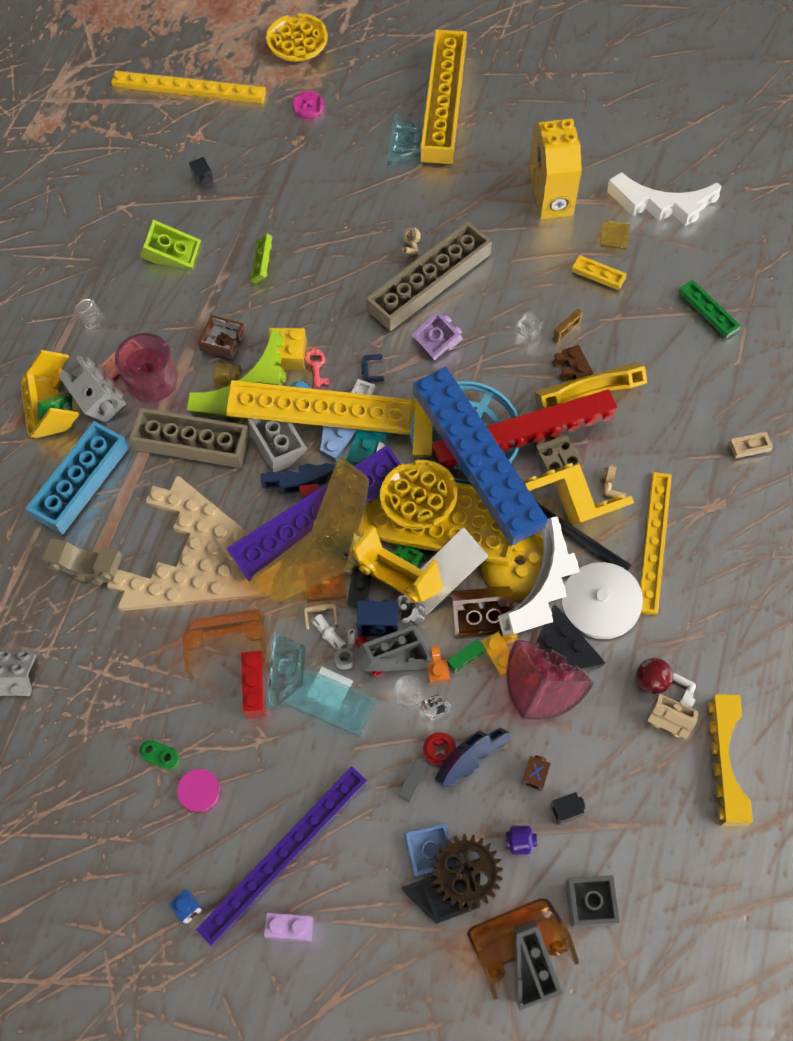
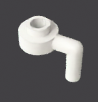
(687, 697)

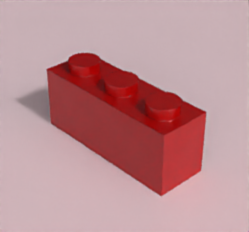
(253, 684)

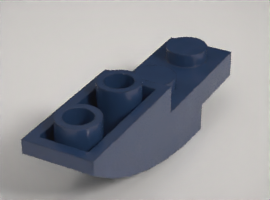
(290, 481)
(464, 758)

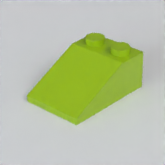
(169, 246)

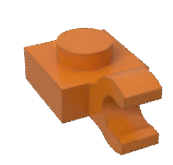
(438, 669)

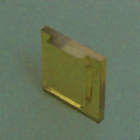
(615, 235)

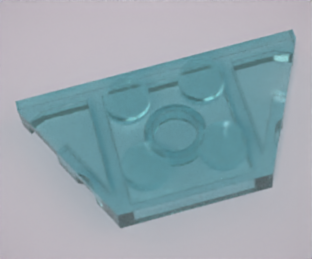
(404, 141)
(285, 670)

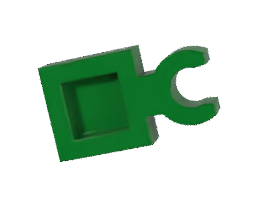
(408, 554)

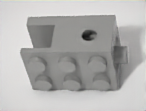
(94, 390)

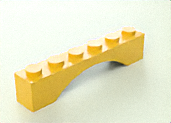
(612, 379)
(734, 805)

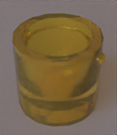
(226, 372)

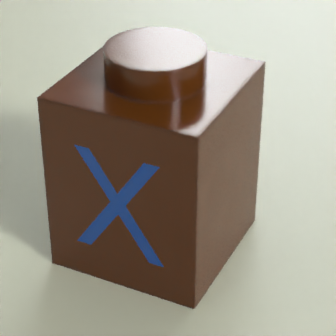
(536, 772)

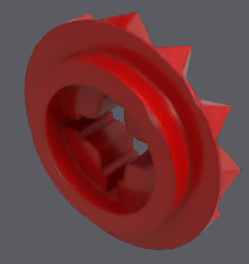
(438, 739)

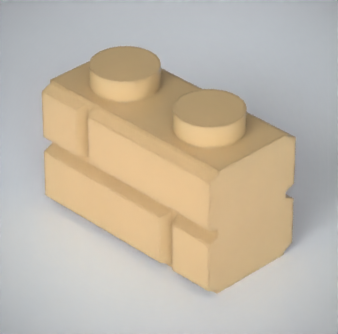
(672, 716)

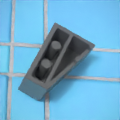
(395, 652)
(533, 968)

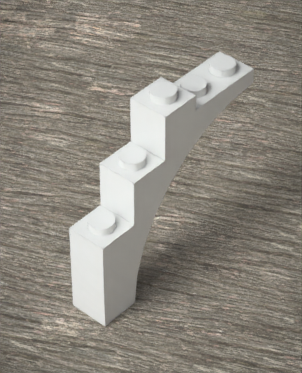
(661, 204)
(549, 586)

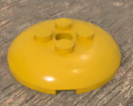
(297, 37)
(413, 480)
(519, 577)

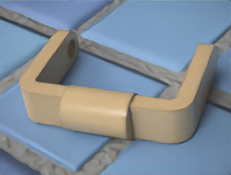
(320, 608)

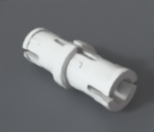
(328, 632)

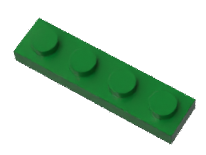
(709, 308)

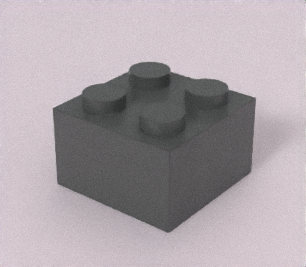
(592, 901)

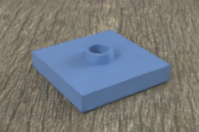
(423, 845)

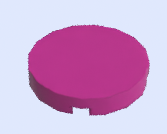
(308, 104)
(198, 790)

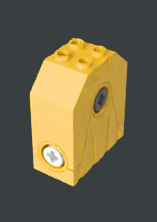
(555, 167)

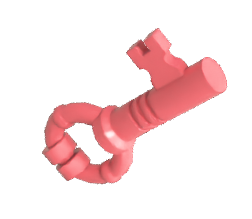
(317, 381)

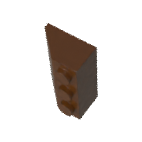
(478, 610)

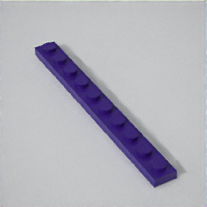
(281, 856)

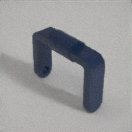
(364, 368)

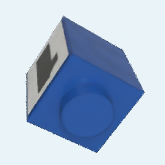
(186, 906)

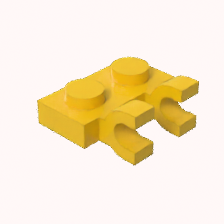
(498, 651)

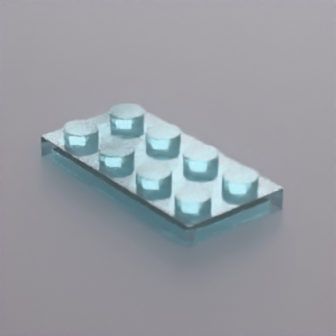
(332, 702)

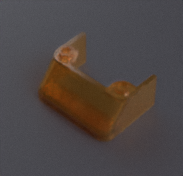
(249, 622)
(494, 938)

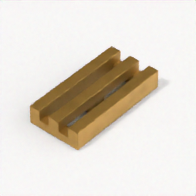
(567, 325)

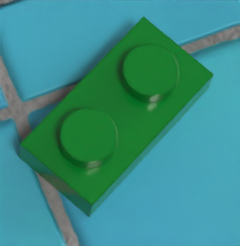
(61, 401)

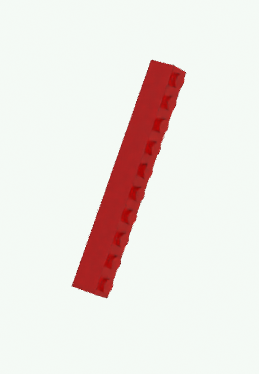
(541, 424)

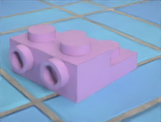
(438, 334)

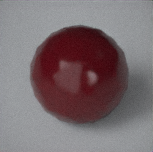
(654, 676)

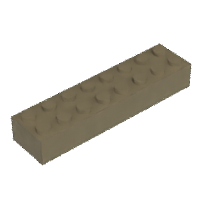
(428, 276)

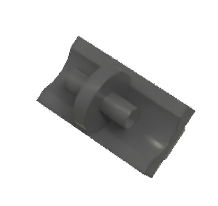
(410, 611)

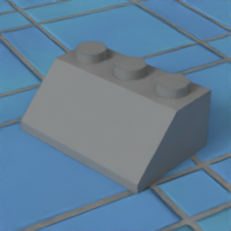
(276, 442)

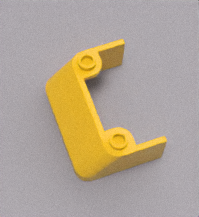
(41, 383)
(395, 571)

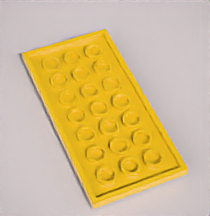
(467, 513)

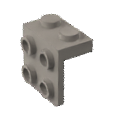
(14, 672)

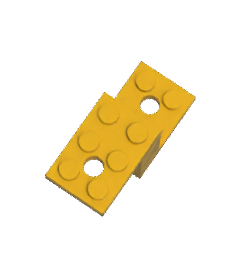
(576, 494)

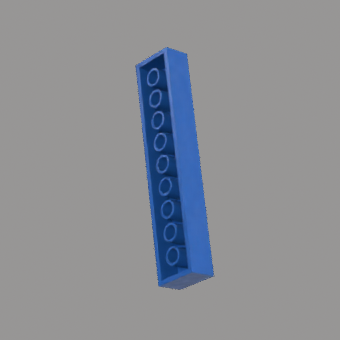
(479, 456)

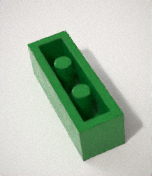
(466, 656)

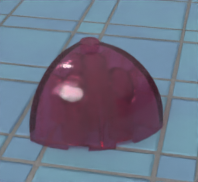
(543, 682)

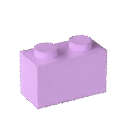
(289, 927)

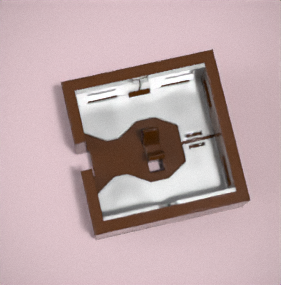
(215, 333)

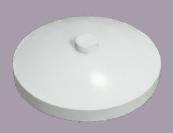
(602, 600)

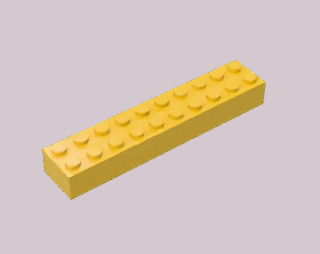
(443, 97)

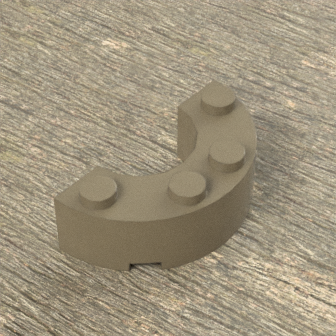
(82, 564)

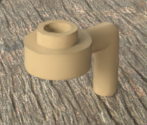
(409, 239)
(608, 475)

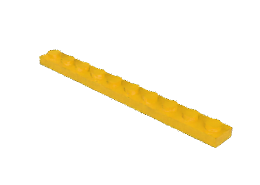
(189, 86)

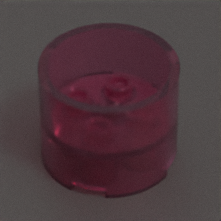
(146, 367)

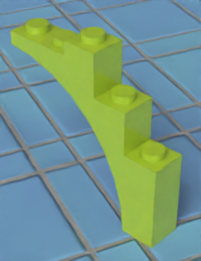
(265, 372)

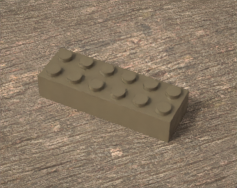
(190, 437)

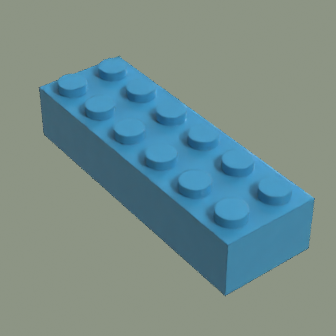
(77, 478)

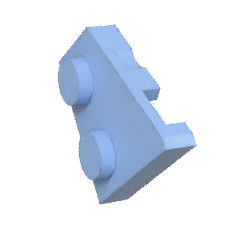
(335, 441)

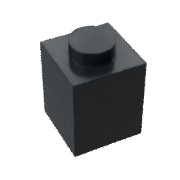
(201, 171)
(568, 808)

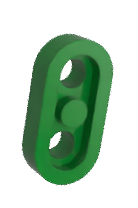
(158, 755)

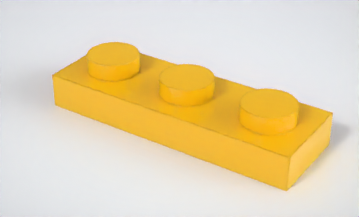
(599, 272)

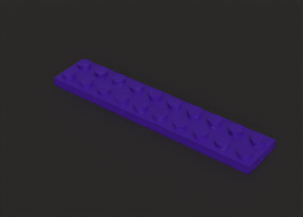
(290, 526)

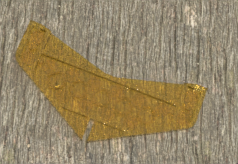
(321, 551)

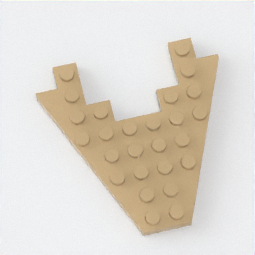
(205, 566)

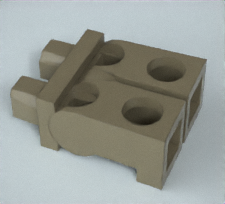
(556, 453)

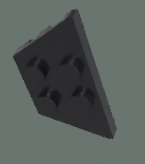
(568, 641)
(425, 896)

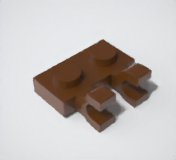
(576, 361)

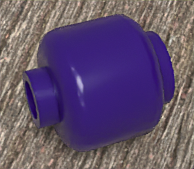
(521, 840)

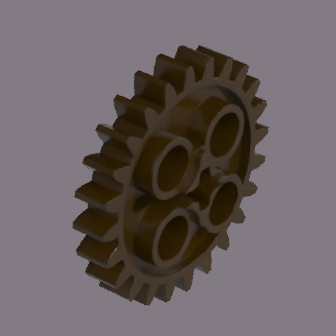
(486, 865)

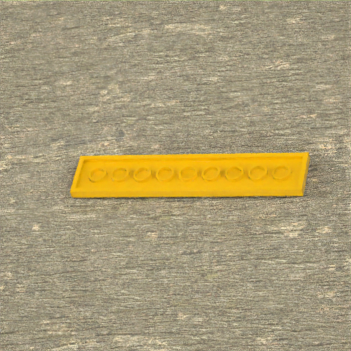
(320, 407)

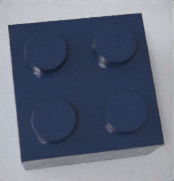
(377, 618)

